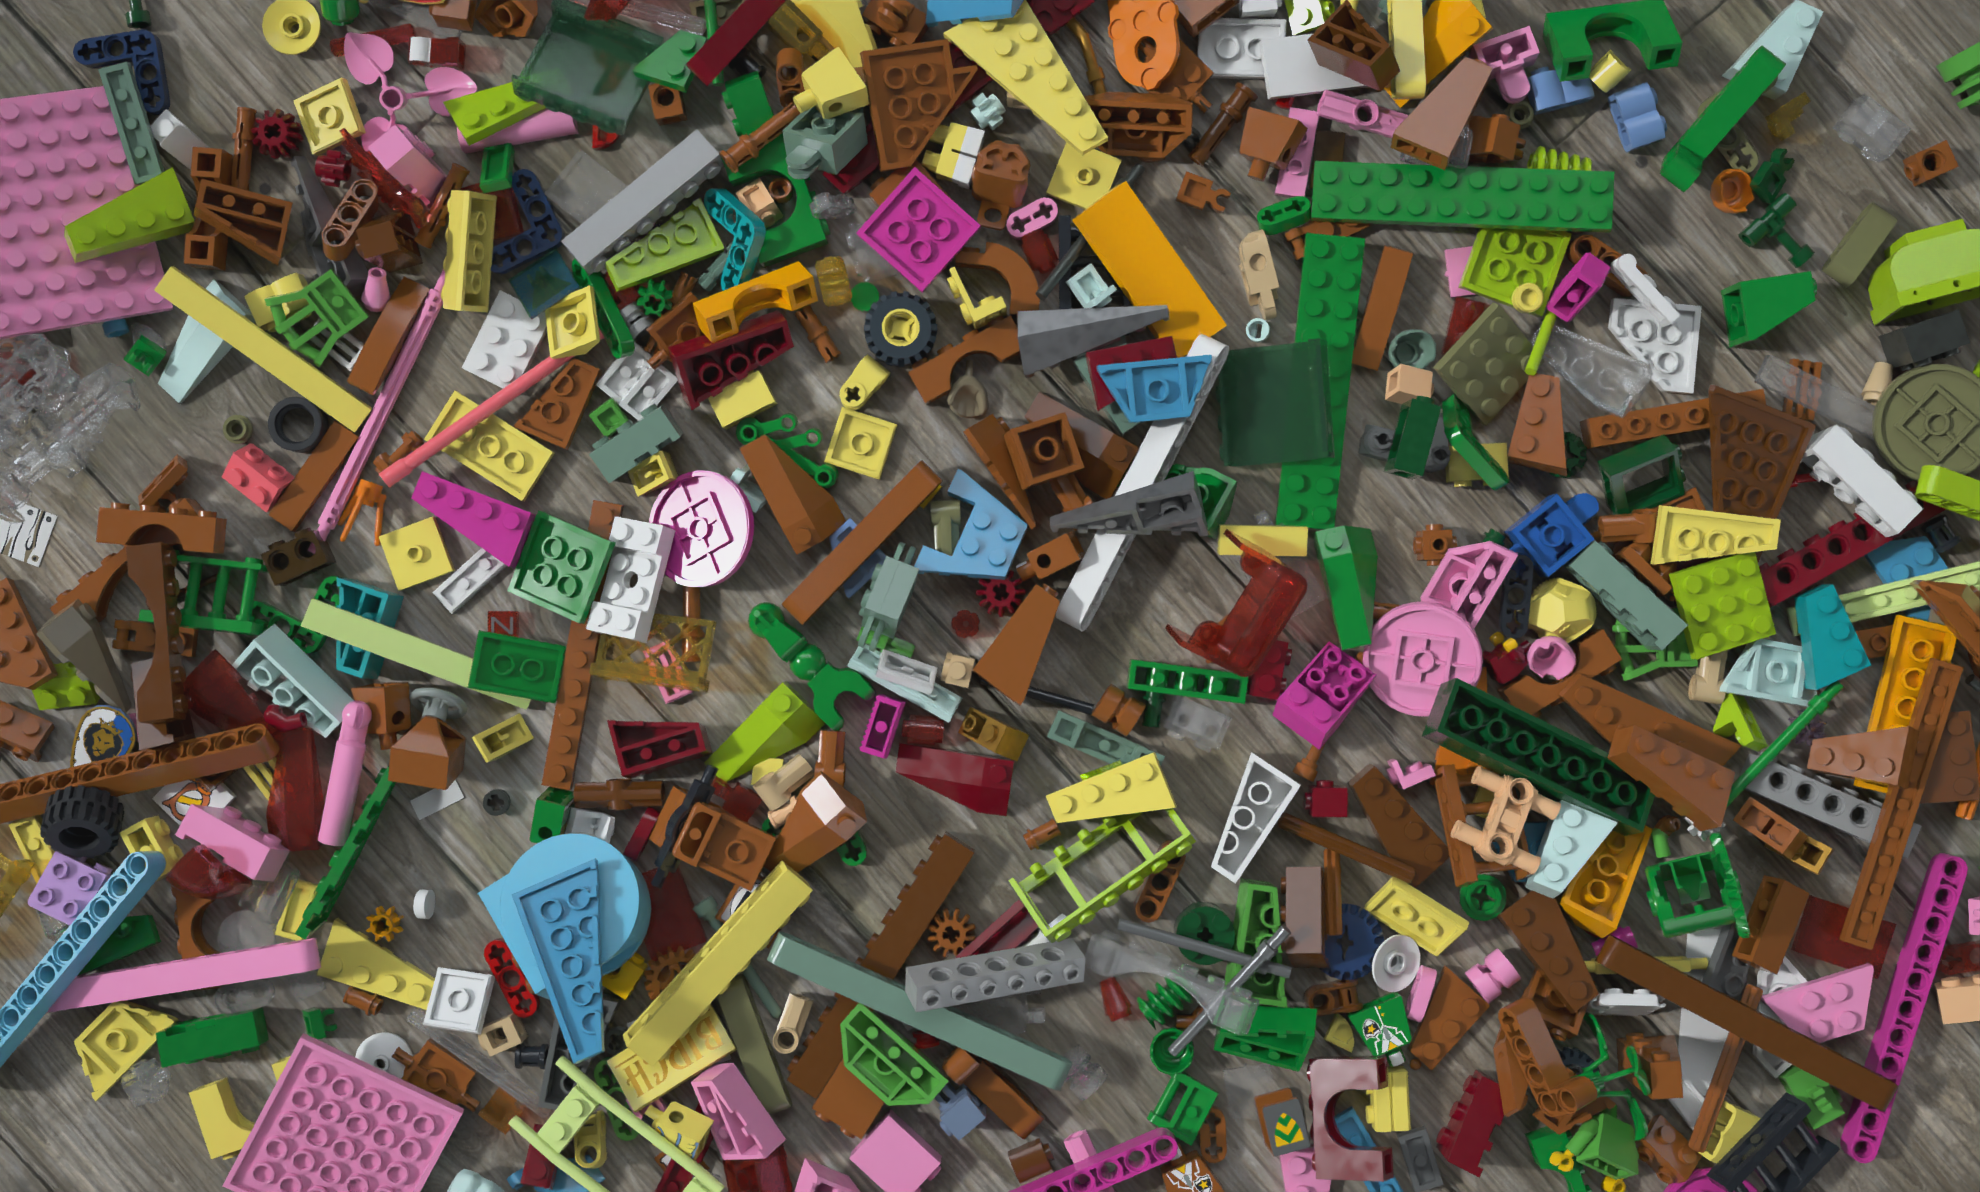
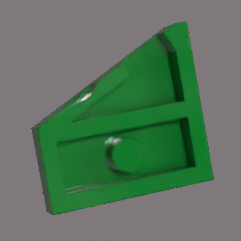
(668, 62)

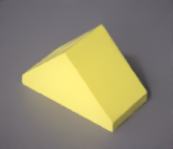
(653, 473)
(502, 738)

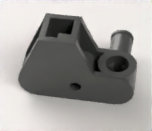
(1377, 442)

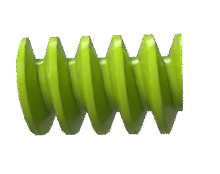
(1549, 160)

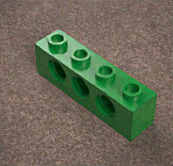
(1186, 681)

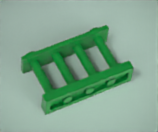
(216, 619)

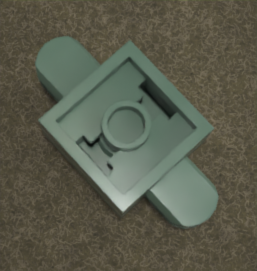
(822, 142)
(890, 595)

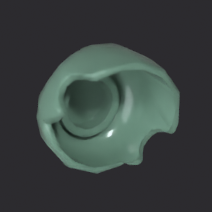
(1412, 348)

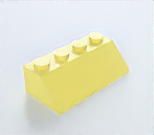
(469, 251)

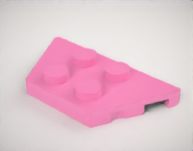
(1825, 1005)

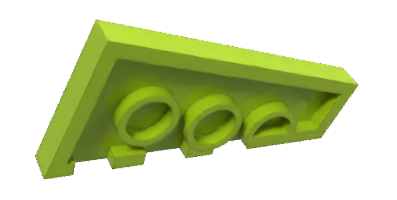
(489, 111)
(674, 245)

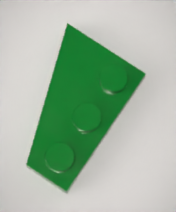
(130, 937)

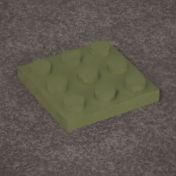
(1487, 364)

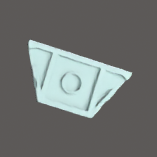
(1770, 673)

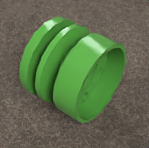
(1967, 69)

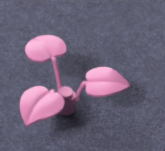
(371, 56)

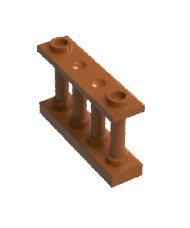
(1452, 808)

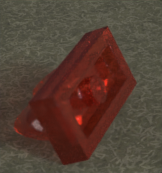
(1462, 316)

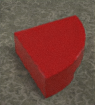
(602, 139)

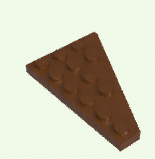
(1753, 454)

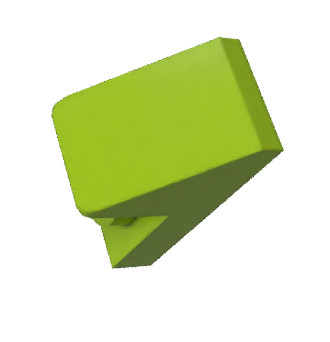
(1737, 719)

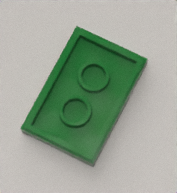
(516, 667)

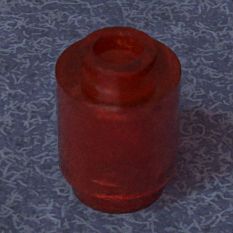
(1039, 251)
(923, 729)

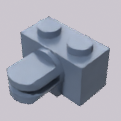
(959, 1110)

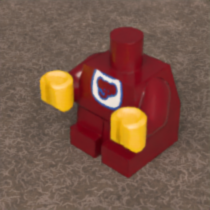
(1506, 659)

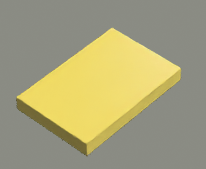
(1416, 916)

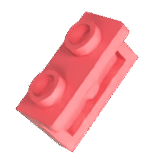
(257, 476)

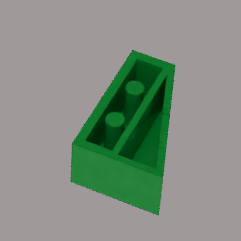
(212, 1036)
(1275, 1037)

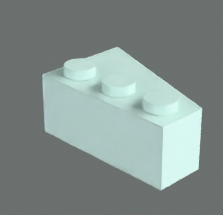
(1785, 38)
(1567, 847)

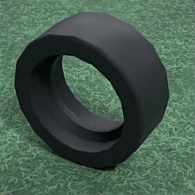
(276, 419)

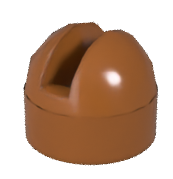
(777, 184)

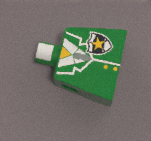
(1383, 1027)

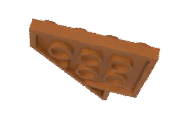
(910, 96)
(22, 653)

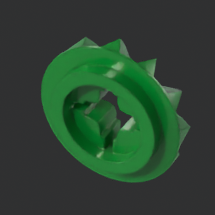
(1488, 909)

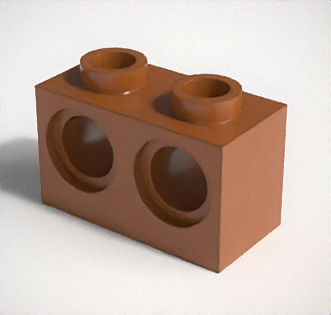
(1770, 828)

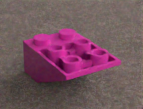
(1323, 695)

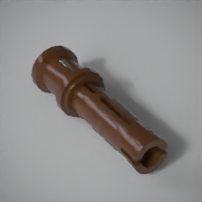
(1230, 113)

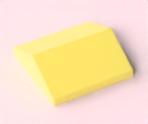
(573, 324)

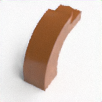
(1010, 267)

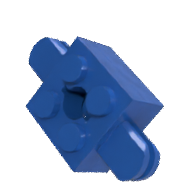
(1553, 532)

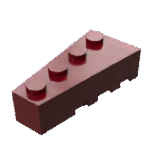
(709, 367)

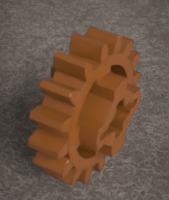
(659, 980)

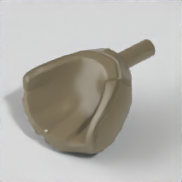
(968, 395)

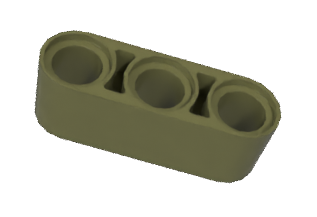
(1859, 244)

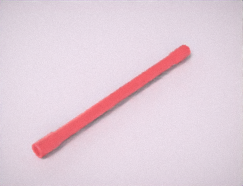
(405, 465)

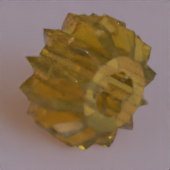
(833, 281)

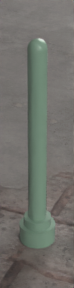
(708, 911)

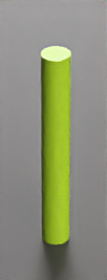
(1540, 343)

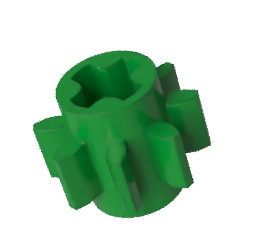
(650, 303)

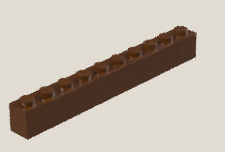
(885, 955)

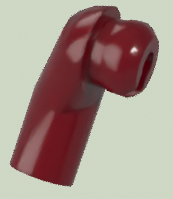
(281, 722)

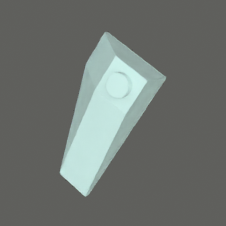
(197, 350)

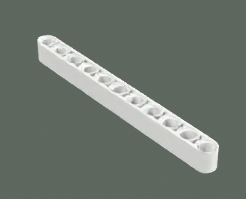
(1147, 468)

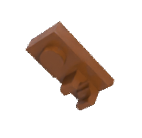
(160, 487)

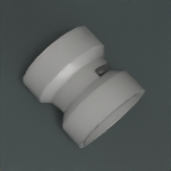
(636, 320)

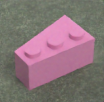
(235, 839)

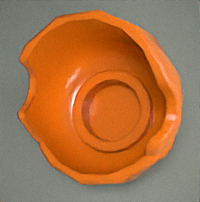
(1732, 191)

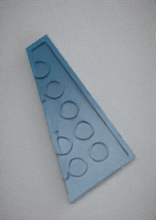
(565, 939)

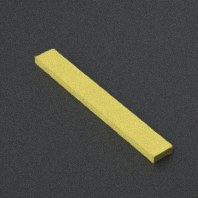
(262, 348)

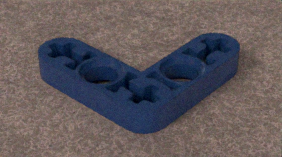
(140, 58)
(535, 234)

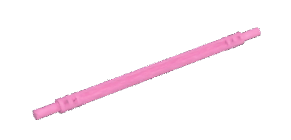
(381, 411)

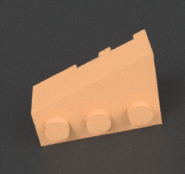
(1959, 999)

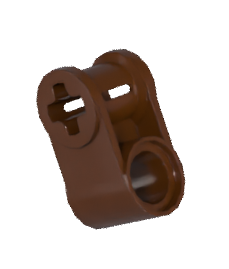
(1340, 997)

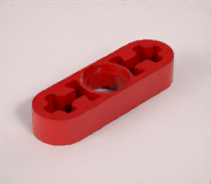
(507, 989)

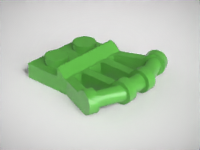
(330, 301)
(1673, 655)

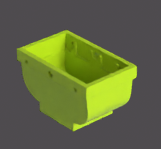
(1926, 266)

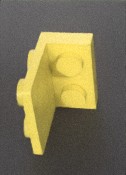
(988, 307)

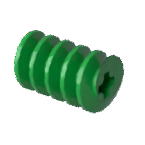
(1163, 1001)

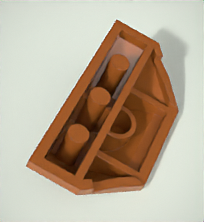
(1141, 122)
(1957, 608)

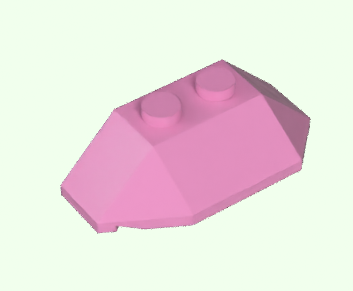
(1469, 578)

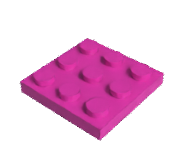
(918, 230)

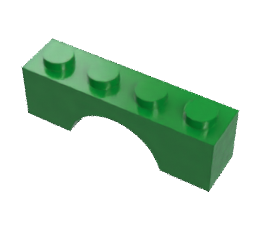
(1542, 1145)

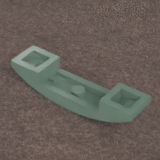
(1096, 740)

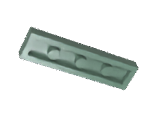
(131, 122)

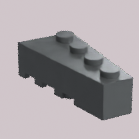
(557, 1083)

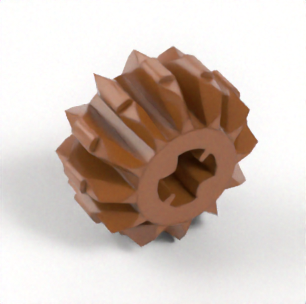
(957, 924)

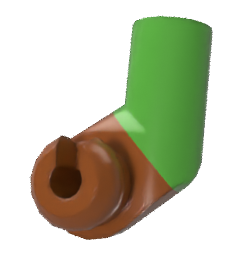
(1661, 833)

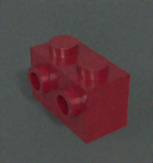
(1268, 679)

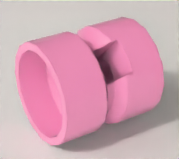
(1493, 975)

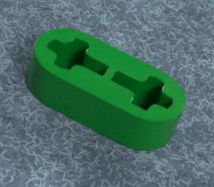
(1284, 215)

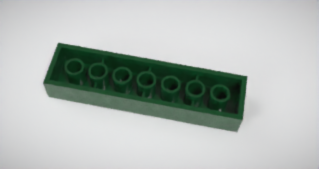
(1532, 749)

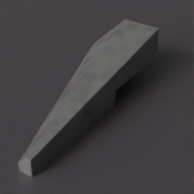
(314, 219)
(1059, 334)
(1162, 506)

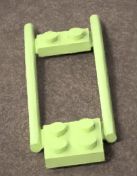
(574, 1113)

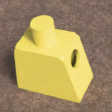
(832, 87)

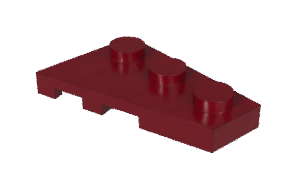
(1141, 351)

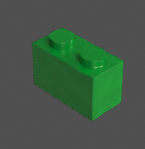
(748, 101)

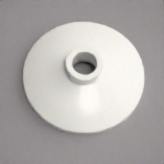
(1396, 963)
(382, 1047)

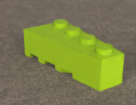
(131, 220)

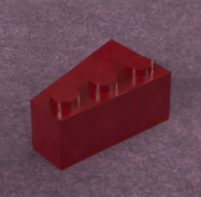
(656, 745)
(1472, 1123)

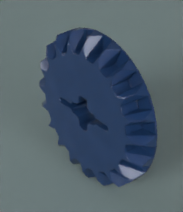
(1367, 938)

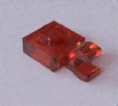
(738, 800)

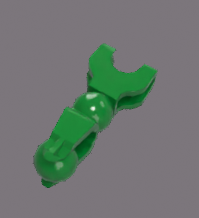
(808, 663)

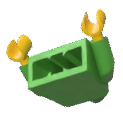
(1604, 1146)

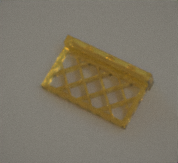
(658, 675)

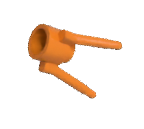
(367, 494)

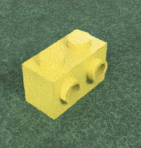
(153, 835)

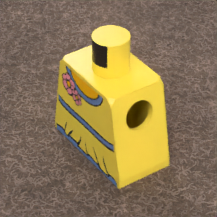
(681, 1127)

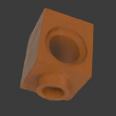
(667, 114)
(1940, 157)

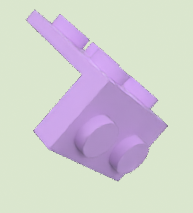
(67, 886)

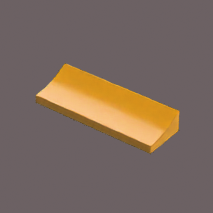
(1148, 267)
(1903, 672)

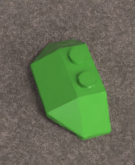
(887, 1060)

